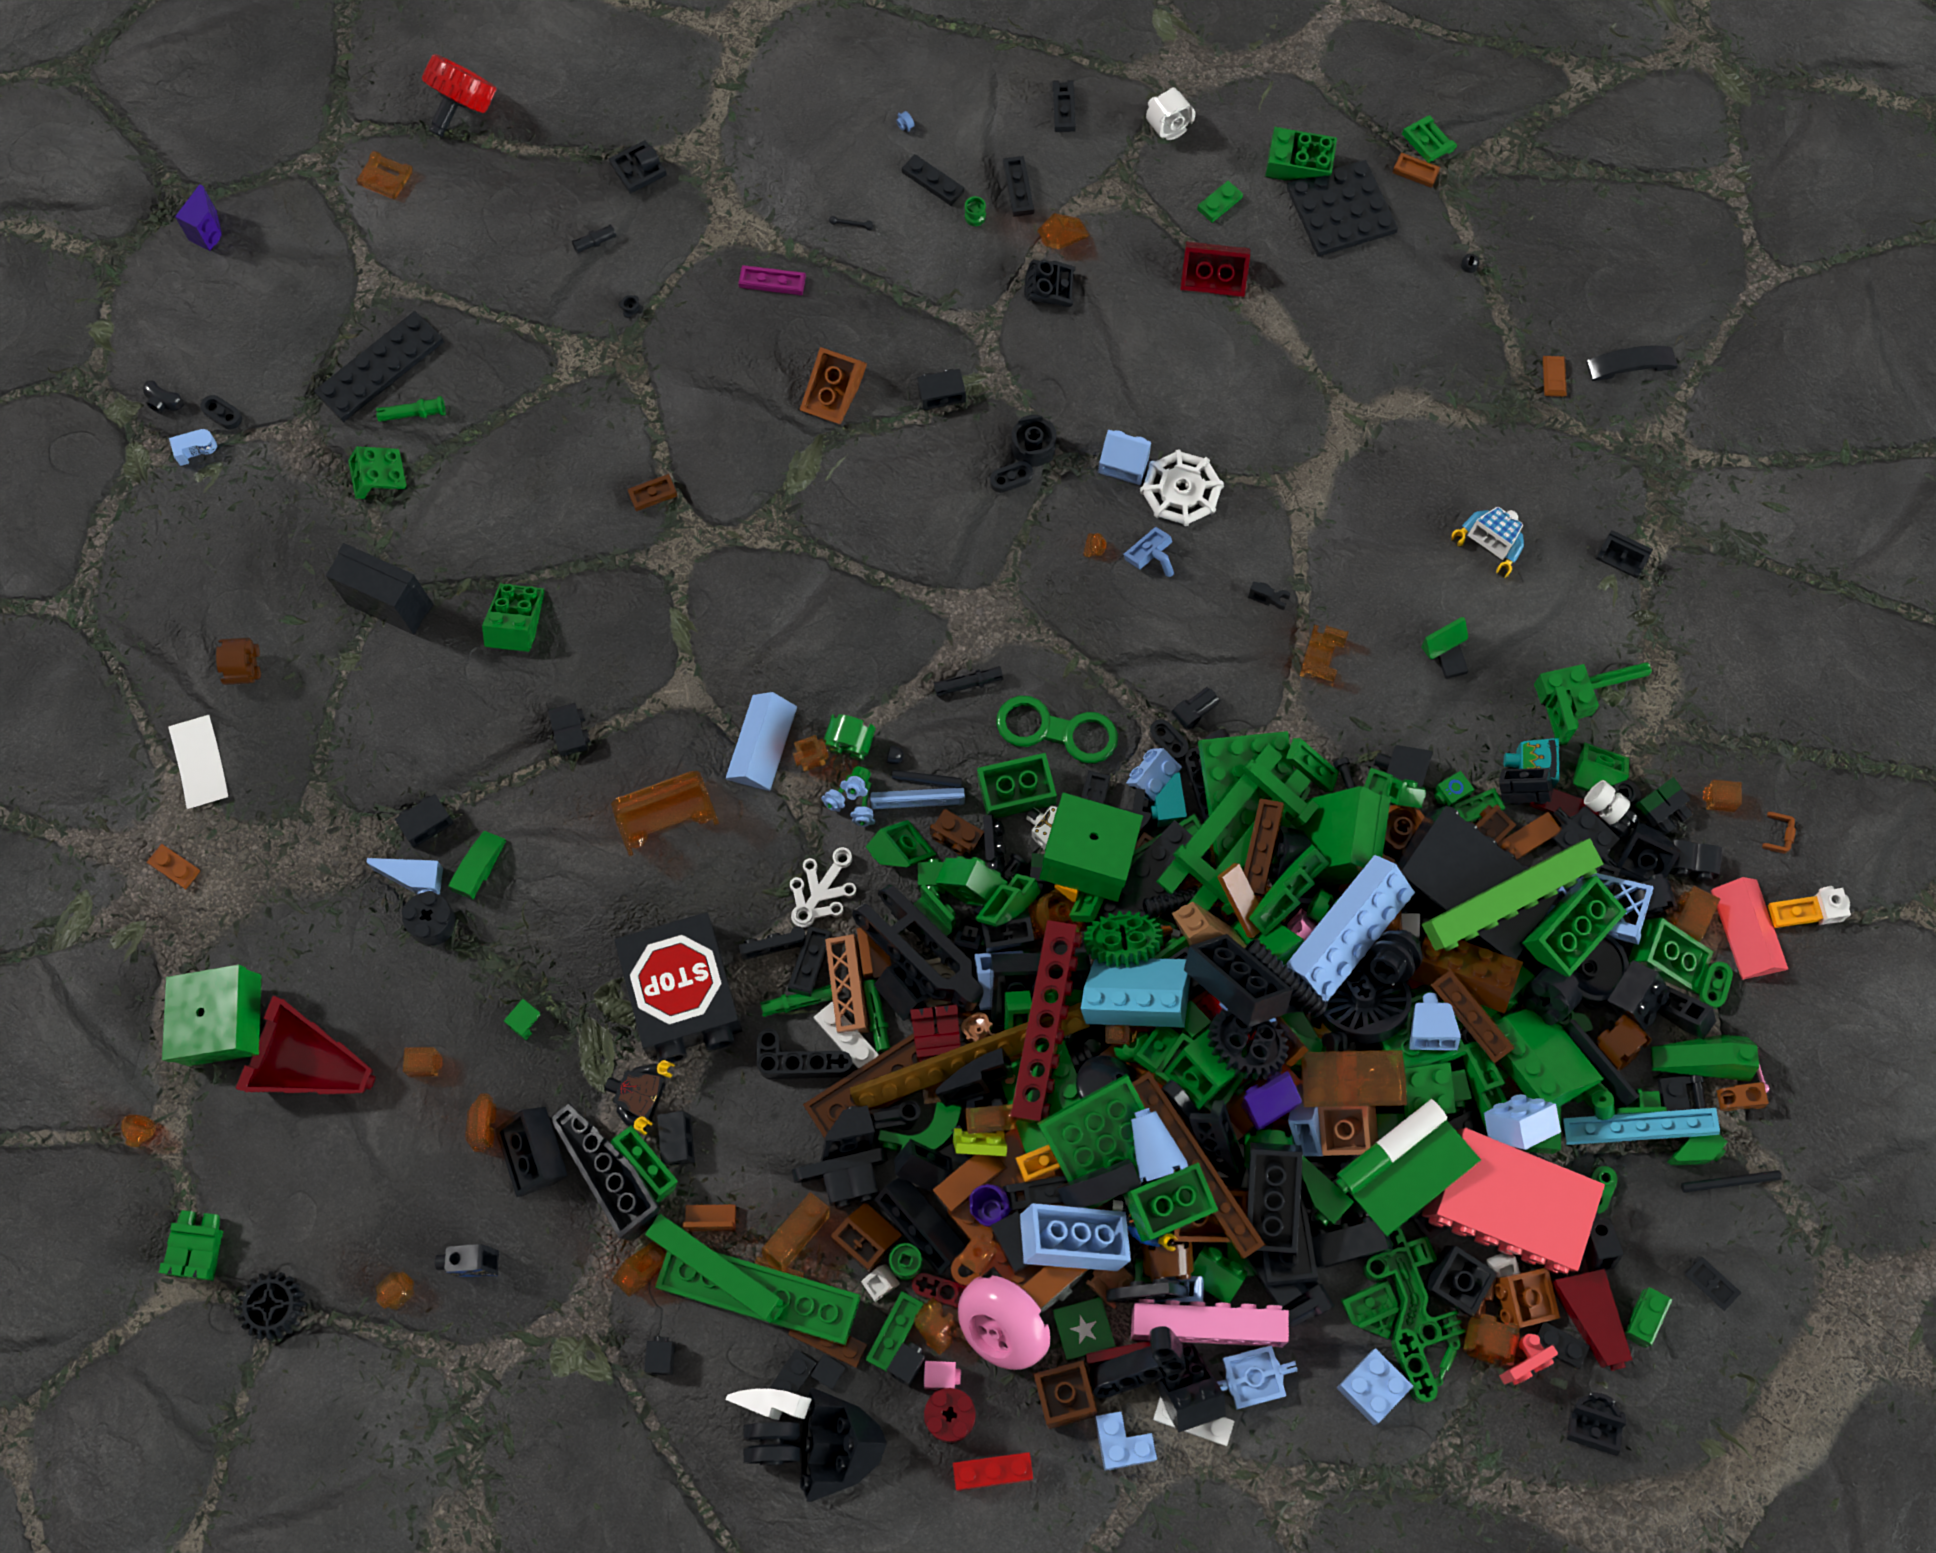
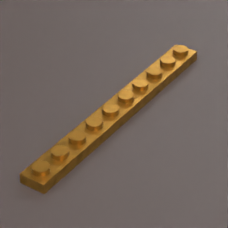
(944, 1065)

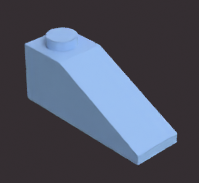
(412, 874)

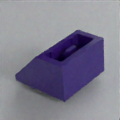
(1271, 1100)

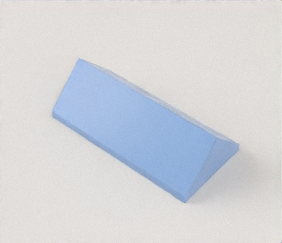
(761, 741)

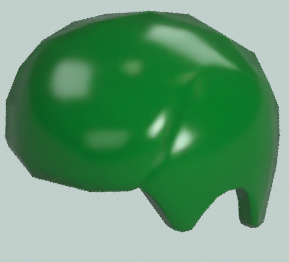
(1128, 1052)

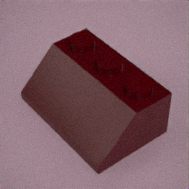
(1215, 269)

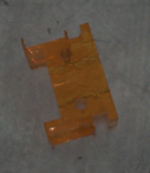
(1319, 654)

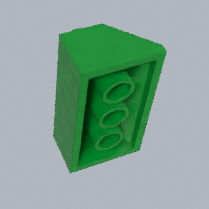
(1575, 926)

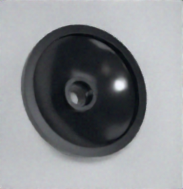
(1606, 968)
(1101, 1071)

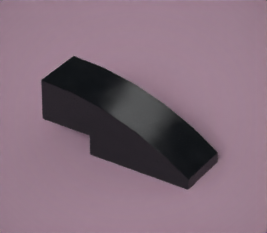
(975, 1078)
(1100, 1185)

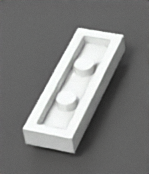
(851, 1042)
(1215, 1431)

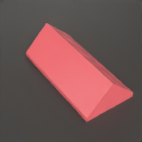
(1749, 928)

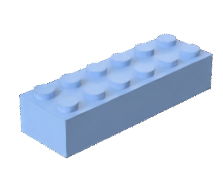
(1351, 926)

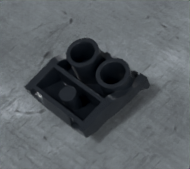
(1049, 282)

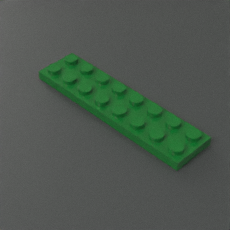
(807, 1304)

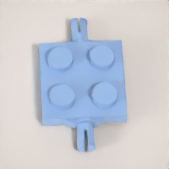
(1255, 1377)

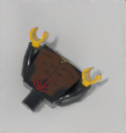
(639, 1093)

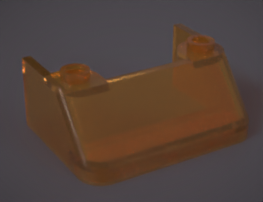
(662, 807)

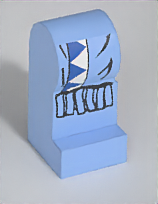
(192, 444)

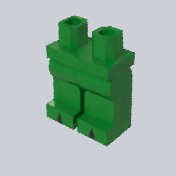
(192, 1248)

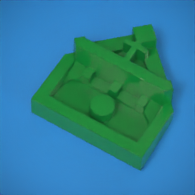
(1372, 1308)

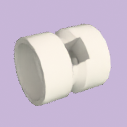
(1603, 799)

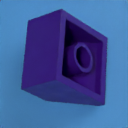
(200, 219)

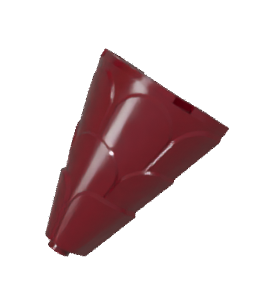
(302, 1058)

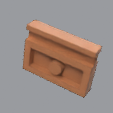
(1106, 1280)

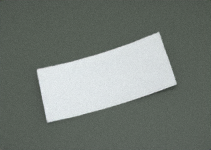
(198, 761)

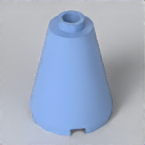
(1154, 1147)

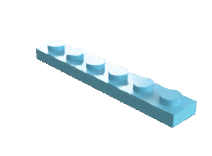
(1642, 1126)

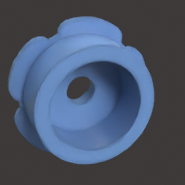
(905, 121)

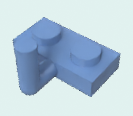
(1151, 547)

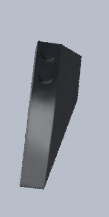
(609, 1175)

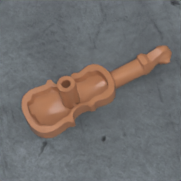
(979, 1027)

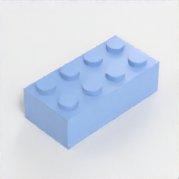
(1074, 1237)

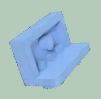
(1154, 772)

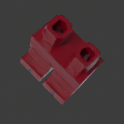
(929, 1043)

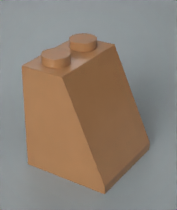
(1200, 925)

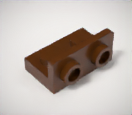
(956, 833)

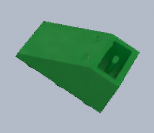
(1299, 155)
(513, 617)

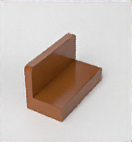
(873, 958)
(710, 1218)

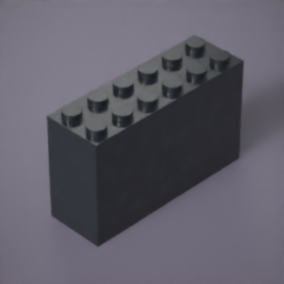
(1454, 862)

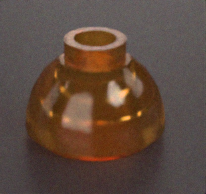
(137, 1129)

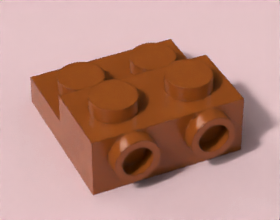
(1527, 1297)

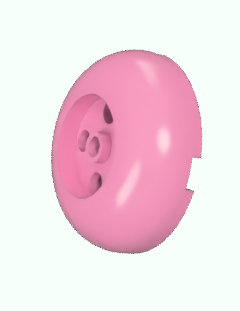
(1002, 1323)

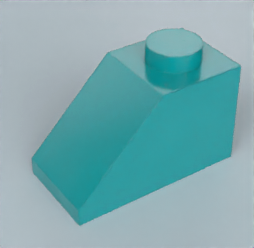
(1169, 803)

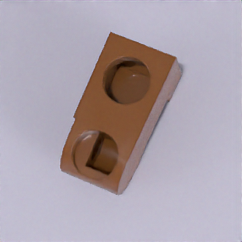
(1742, 1097)

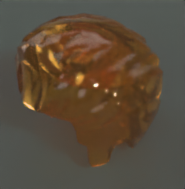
(933, 1326)

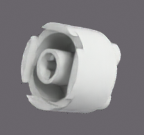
(1170, 114)

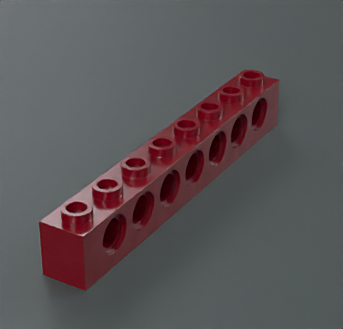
(1055, 934)

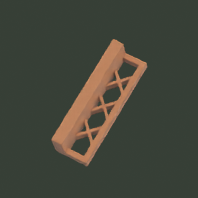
(855, 987)

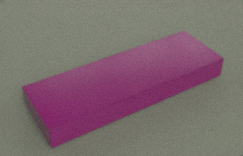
(772, 280)

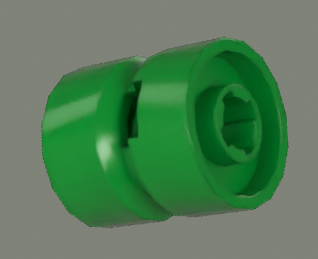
(1320, 905)
(905, 1261)

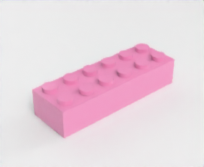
(1212, 1324)

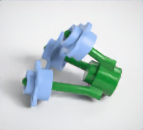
(855, 785)

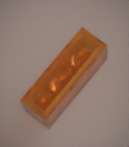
(795, 1232)

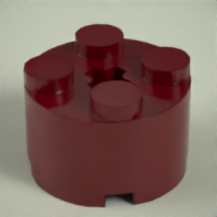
(940, 1403)

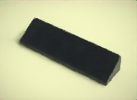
(1612, 1079)

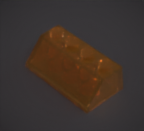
(1353, 1078)

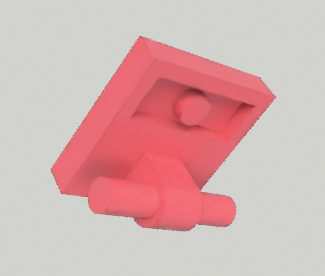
(1537, 1360)

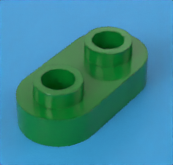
(1717, 987)
(1608, 1188)

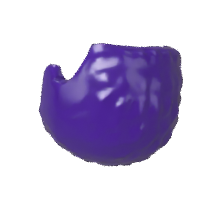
(989, 1204)

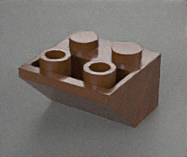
(866, 1237)

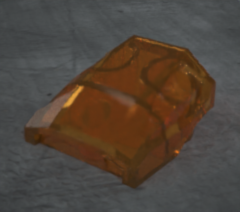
(478, 1121)

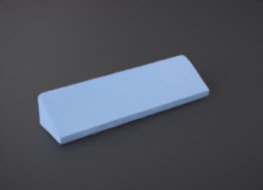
(917, 798)

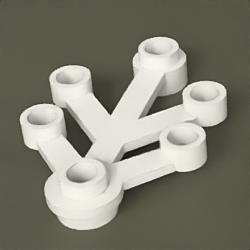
(820, 891)

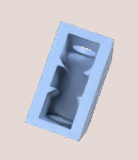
(1434, 1026)

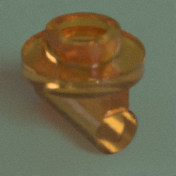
(1094, 545)

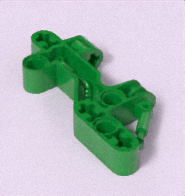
(1412, 1317)

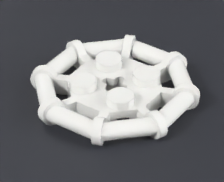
(1182, 499)

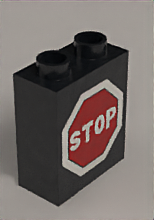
(678, 988)

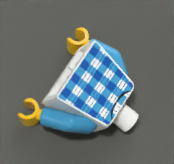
(1496, 532)

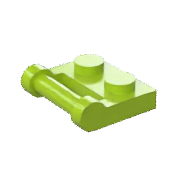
(979, 1143)

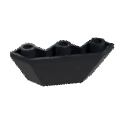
(837, 1445)

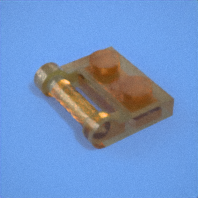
(382, 181)

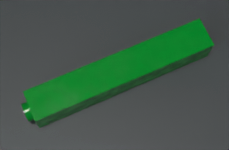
(715, 1269)

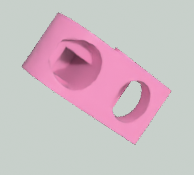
(1301, 924)

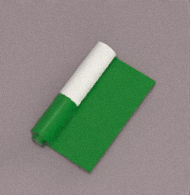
(1408, 1167)

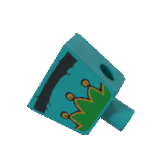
(1536, 754)

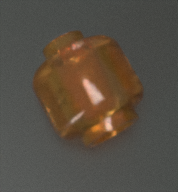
(394, 1290)

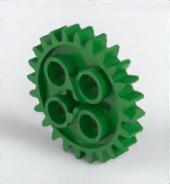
(1141, 934)

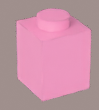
(941, 1375)

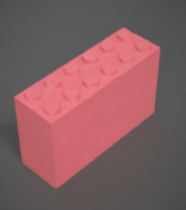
(1520, 1205)

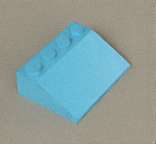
(1137, 994)

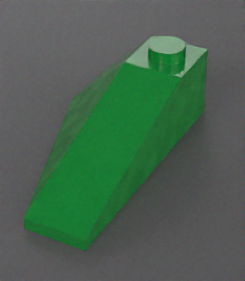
(1713, 1057)

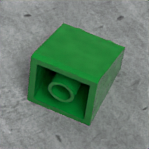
(1199, 1071)

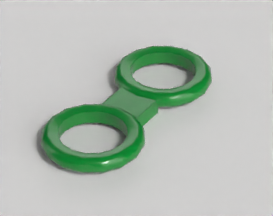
(1057, 729)

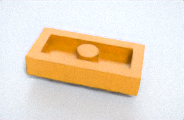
(1795, 911)

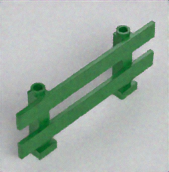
(1189, 858)

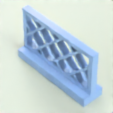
(1623, 930)

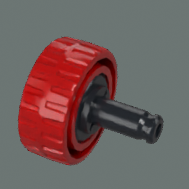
(457, 87)

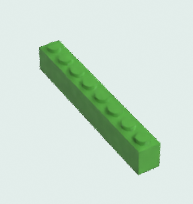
(1512, 895)

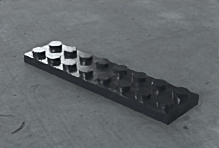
(1142, 879)

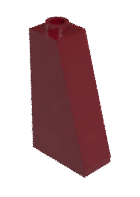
(1595, 1315)

